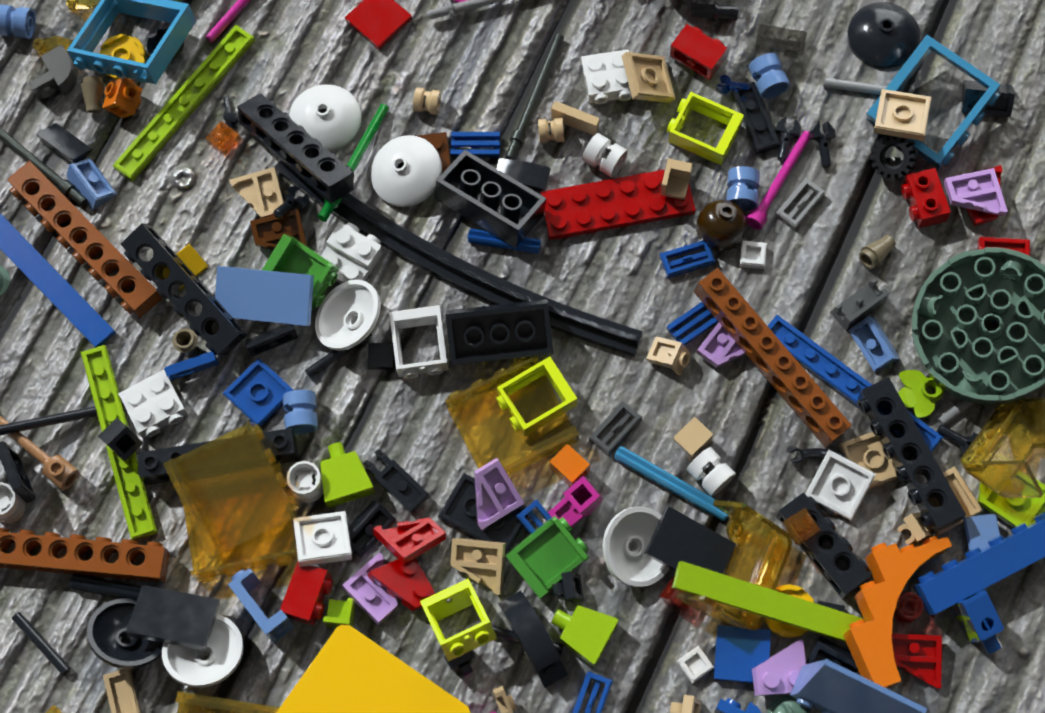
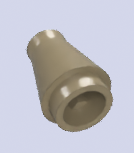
(93, 93)
(876, 252)
(186, 342)

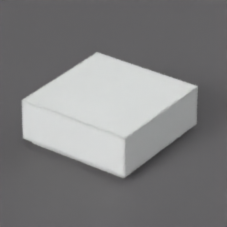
(753, 255)
(695, 664)

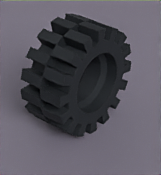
(888, 170)

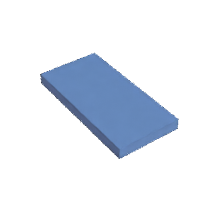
(265, 295)

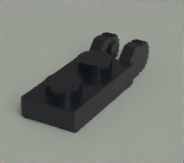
(398, 483)

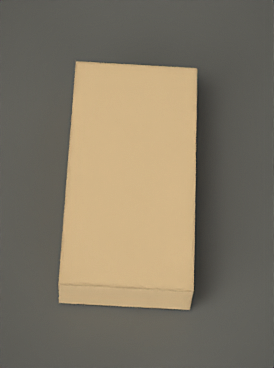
(575, 118)
(121, 692)

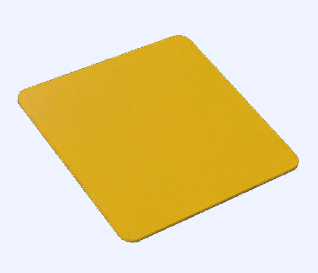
(363, 677)

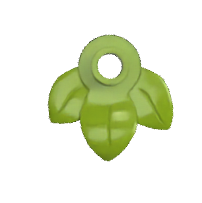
(915, 394)

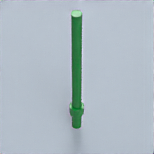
(357, 155)

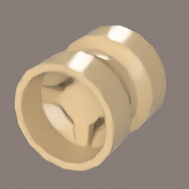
(426, 101)
(557, 130)

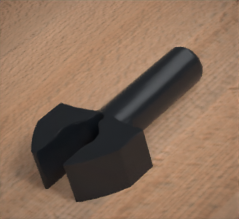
(786, 137)
(822, 140)
(291, 202)
(957, 438)

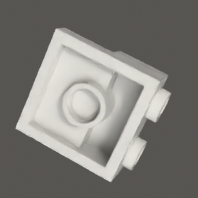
(605, 77)
(352, 252)
(153, 404)

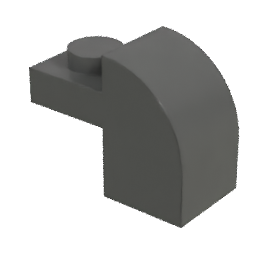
(60, 76)

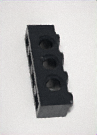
(841, 581)

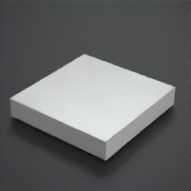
(840, 484)
(322, 538)

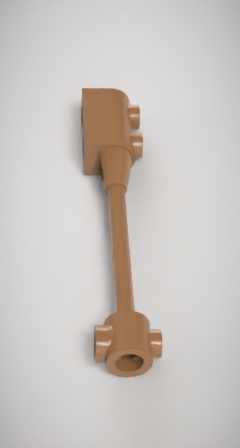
(55, 468)

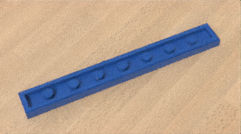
(53, 285)
(836, 373)

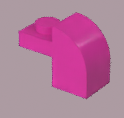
(579, 502)

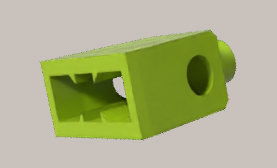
(344, 477)
(585, 632)

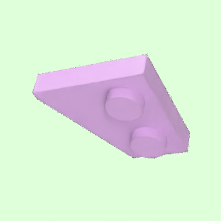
(977, 192)
(719, 347)
(494, 493)
(371, 594)
(780, 671)

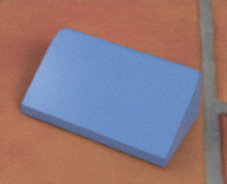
(90, 183)
(874, 343)
(980, 530)

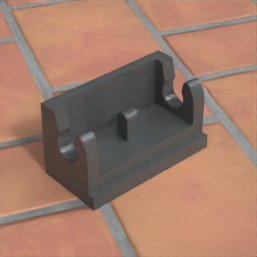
(860, 305)

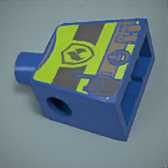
(972, 613)

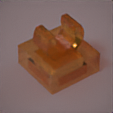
(223, 138)
(801, 526)

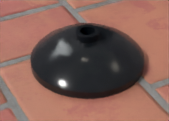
(883, 46)
(108, 630)

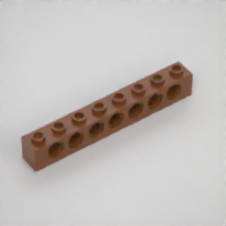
(29, 179)
(771, 357)
(151, 570)

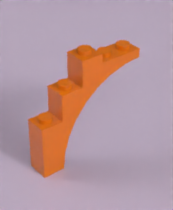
(872, 637)

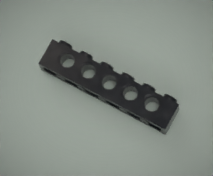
(296, 148)
(229, 331)
(884, 394)
(152, 470)

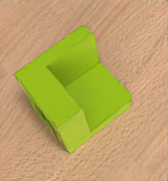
(340, 613)

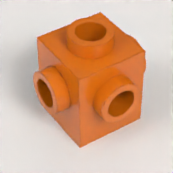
(122, 97)

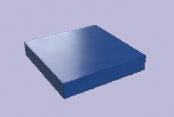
(257, 392)
(739, 652)

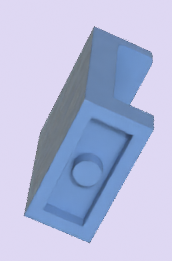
(274, 627)

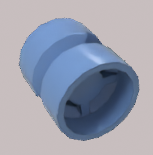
(17, 21)
(770, 79)
(743, 187)
(300, 413)

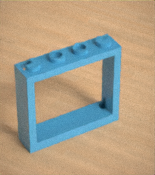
(102, 17)
(974, 117)

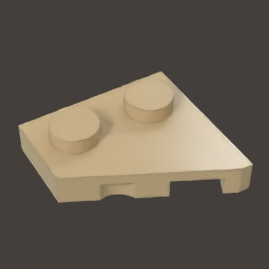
(260, 191)

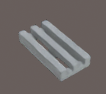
(787, 219)

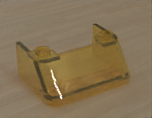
(1002, 447)
(757, 559)

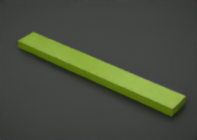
(183, 103)
(126, 474)
(762, 601)

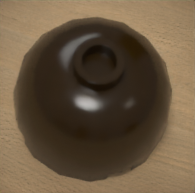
(721, 225)

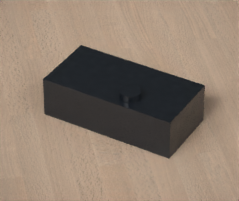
(490, 198)
(499, 332)

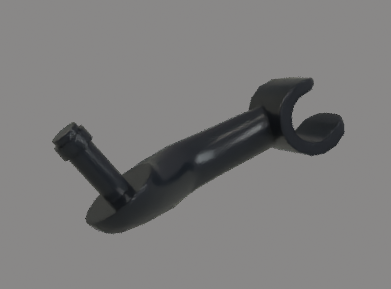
(801, 454)

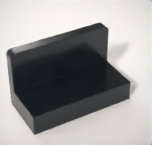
(974, 91)

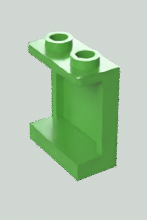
(295, 257)
(547, 555)

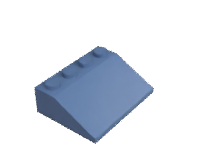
(843, 691)

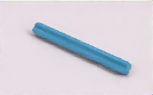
(669, 481)

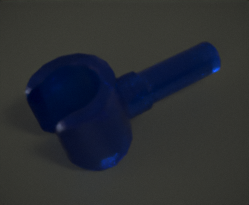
(730, 84)

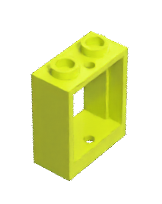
(710, 109)
(545, 367)
(461, 596)

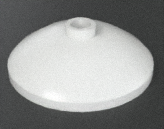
(335, 126)
(414, 180)
(347, 315)
(632, 565)
(225, 654)

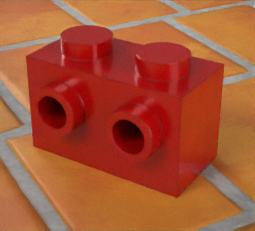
(698, 51)
(925, 198)
(306, 594)

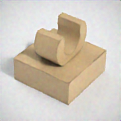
(916, 527)
(690, 705)

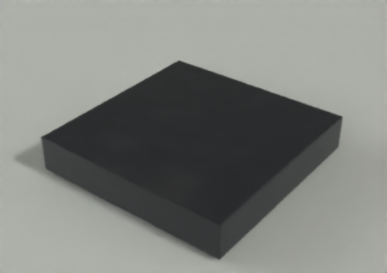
(16, 473)

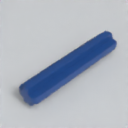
(488, 239)

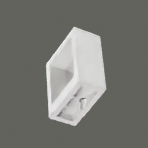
(415, 318)

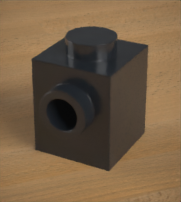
(120, 439)

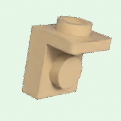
(669, 354)

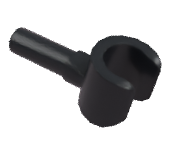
(231, 119)

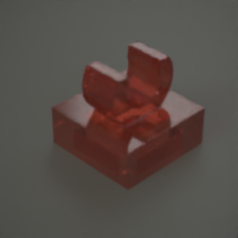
(669, 595)

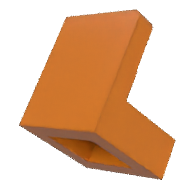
(569, 465)

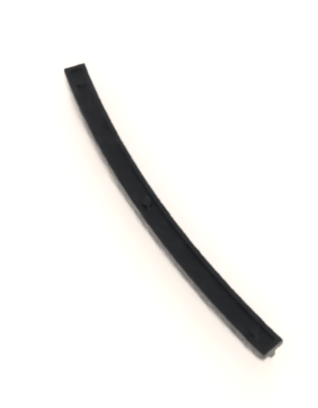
(467, 276)

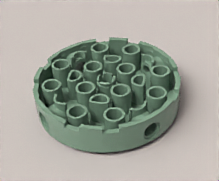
(951, 331)

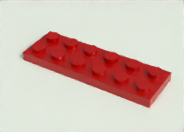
(611, 205)

